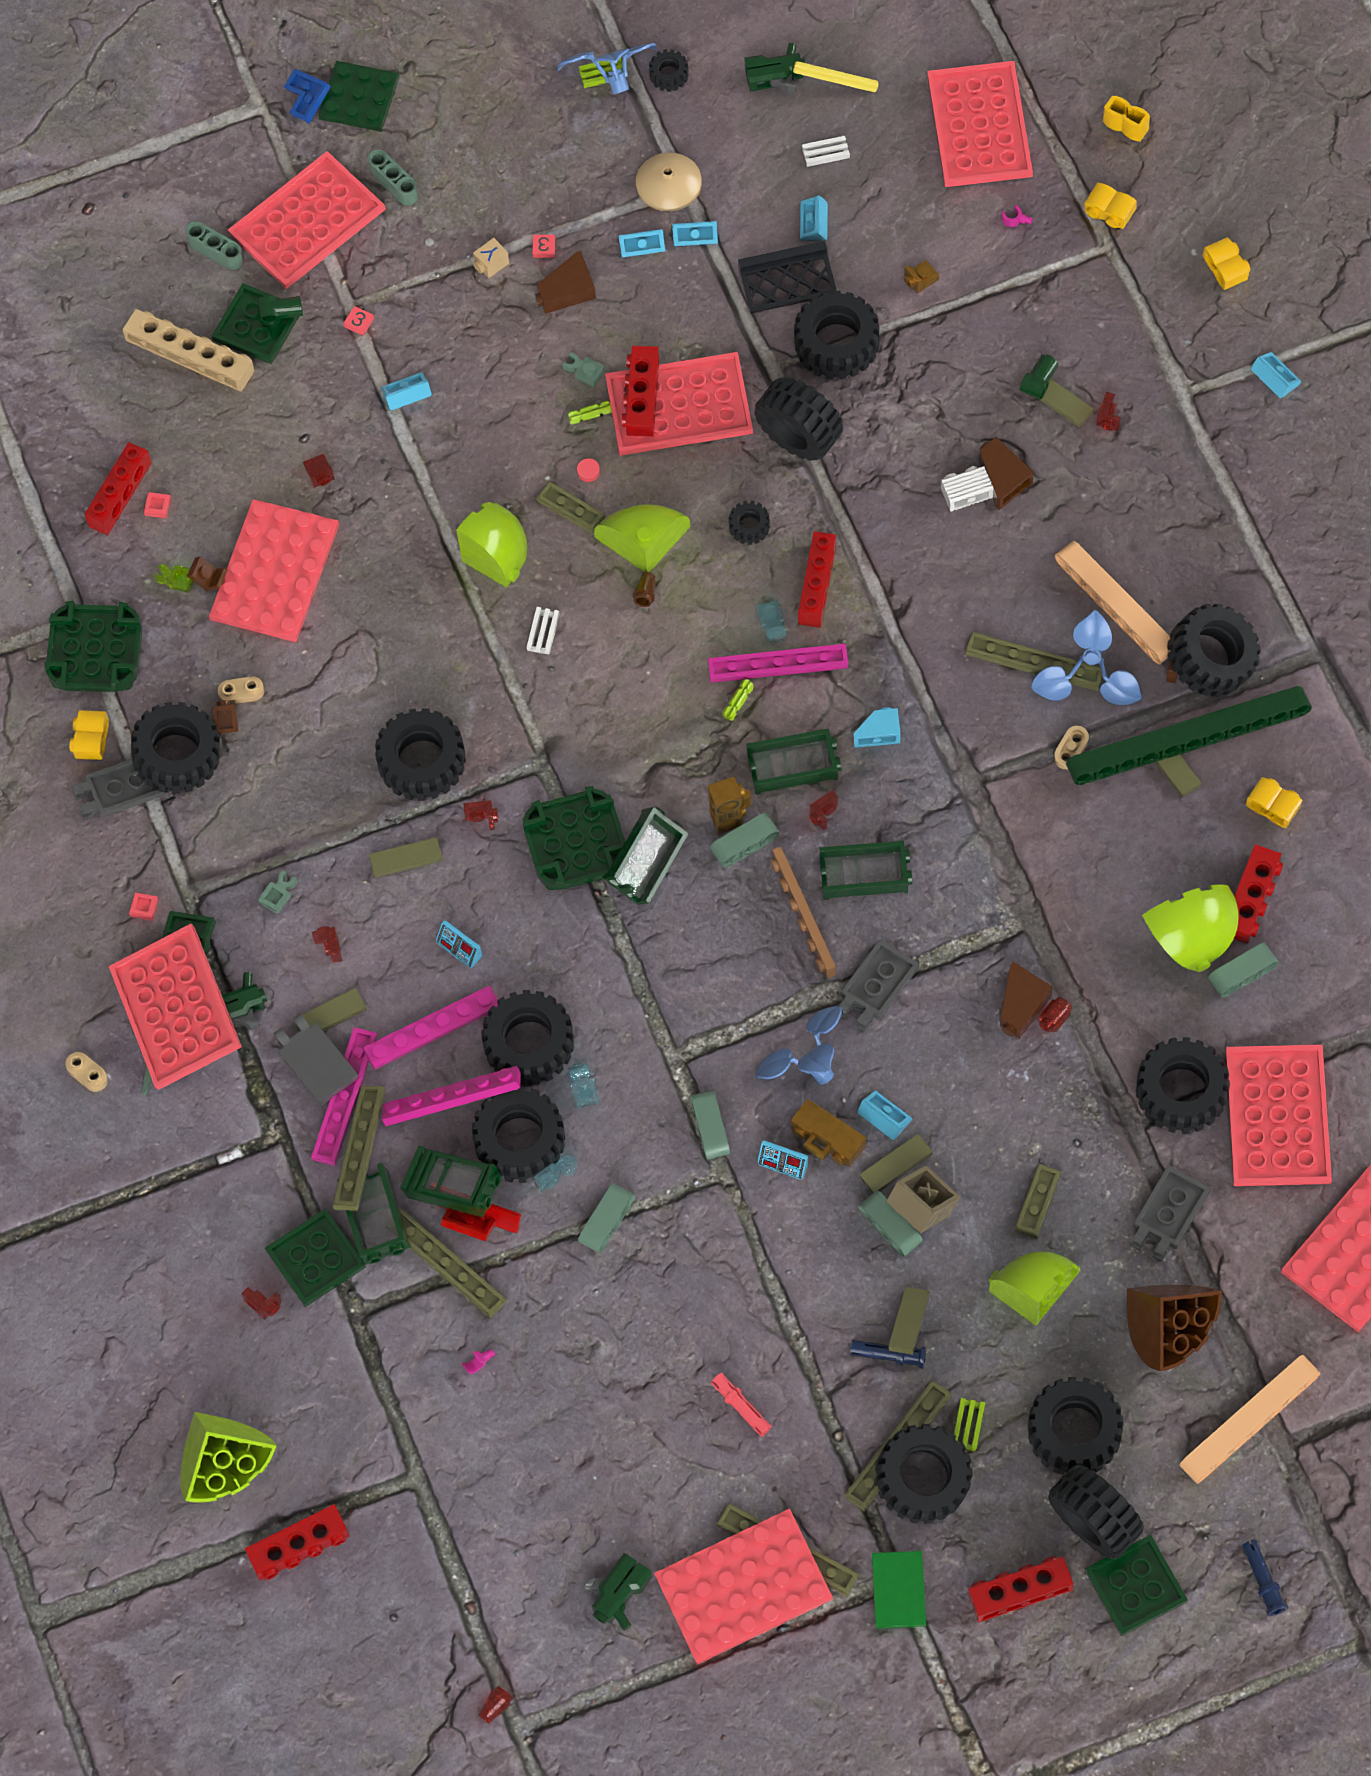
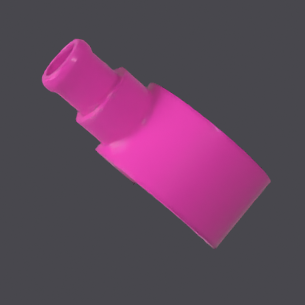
(1021, 218)
(478, 1361)

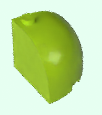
(642, 533)
(493, 543)
(1196, 926)
(1033, 1283)
(221, 1457)

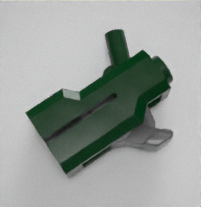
(773, 71)
(244, 1002)
(616, 1589)

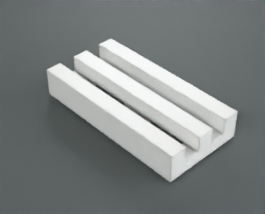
(825, 147)
(546, 613)

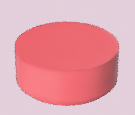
(588, 470)

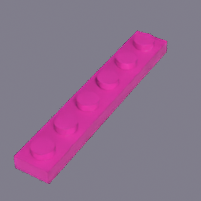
(778, 663)
(430, 1028)
(451, 1096)
(342, 1104)

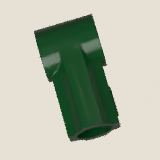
(273, 309)
(1037, 381)

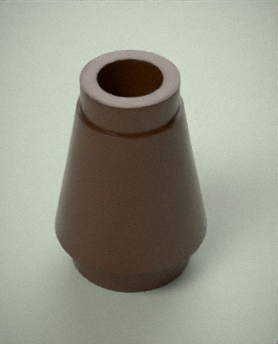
(645, 590)

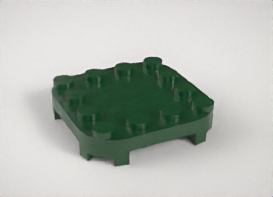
(94, 647)
(573, 838)

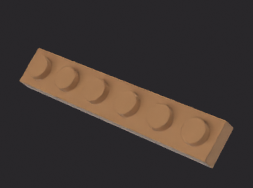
(806, 921)

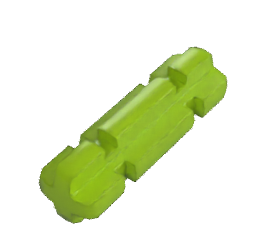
(589, 412)
(737, 699)

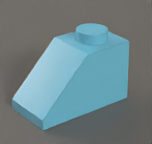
(879, 729)

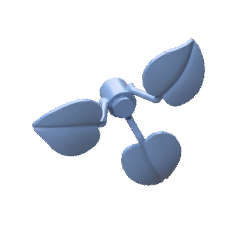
(616, 78)
(1094, 636)
(816, 1061)

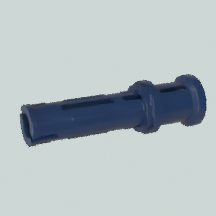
(882, 1352)
(1268, 1588)

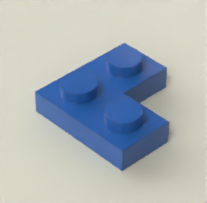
(310, 93)

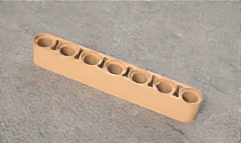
(1114, 601)
(1249, 1419)

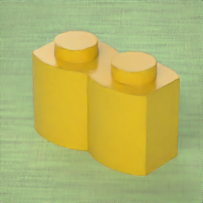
(1126, 118)
(1110, 205)
(1226, 263)
(89, 735)
(1274, 802)

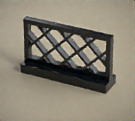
(780, 260)

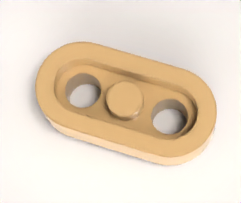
(240, 691)
(1068, 747)
(85, 1071)

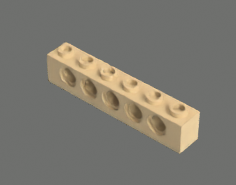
(194, 359)

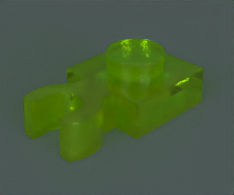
(175, 578)

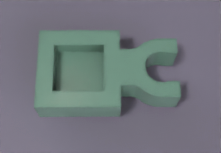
(586, 370)
(277, 895)

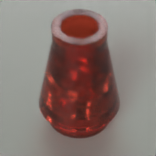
(495, 1704)

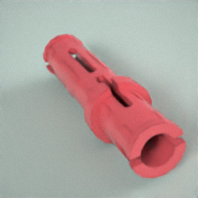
(740, 1403)

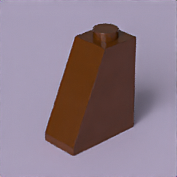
(566, 285)
(1005, 470)
(1022, 1000)

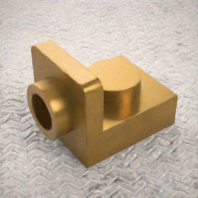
(920, 276)

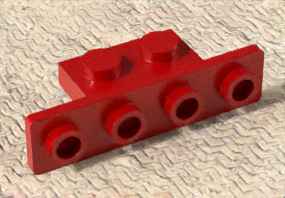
(479, 1226)

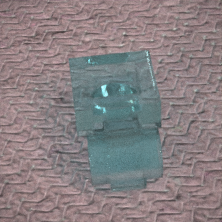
(771, 618)
(584, 1090)
(550, 1176)

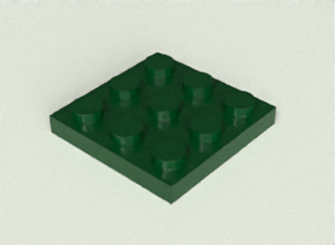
(359, 96)
(244, 332)
(315, 1257)
(1136, 1586)

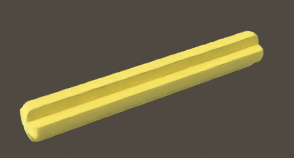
(835, 76)

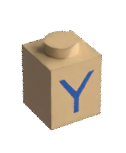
(490, 258)

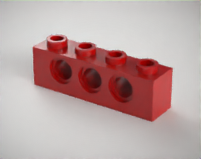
(641, 422)
(118, 488)
(817, 579)
(1264, 861)
(303, 1530)
(987, 1608)

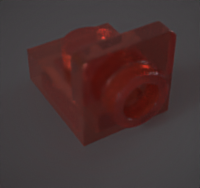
(1106, 416)
(319, 470)
(824, 806)
(479, 811)
(331, 943)
(256, 1301)

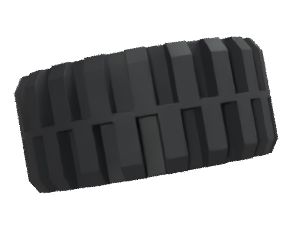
(831, 310)
(798, 418)
(1196, 667)
(420, 727)
(175, 774)
(522, 1009)
(1186, 1056)
(519, 1105)
(1075, 1395)
(941, 1446)
(1095, 1511)

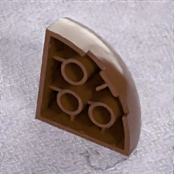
(1170, 1321)

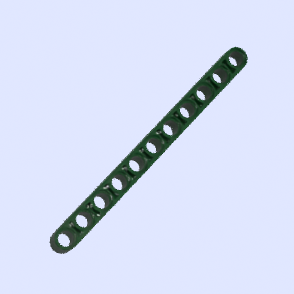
(1188, 735)

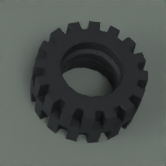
(668, 59)
(749, 534)

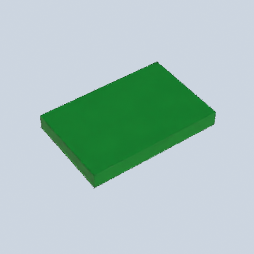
(899, 1589)

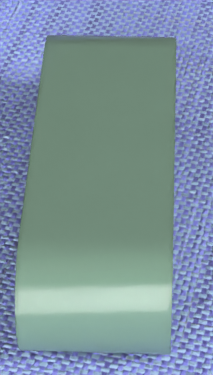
(388, 169)
(210, 237)
(744, 840)
(1243, 970)
(710, 1124)
(606, 1218)
(890, 1223)

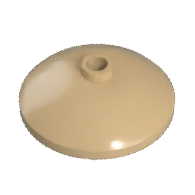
(668, 191)

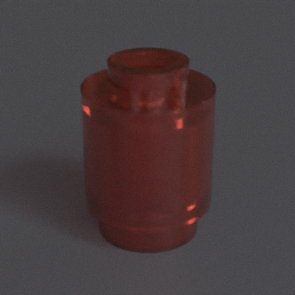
(1055, 1015)

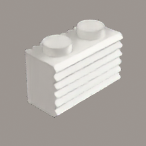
(966, 488)

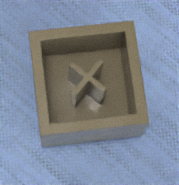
(923, 1199)

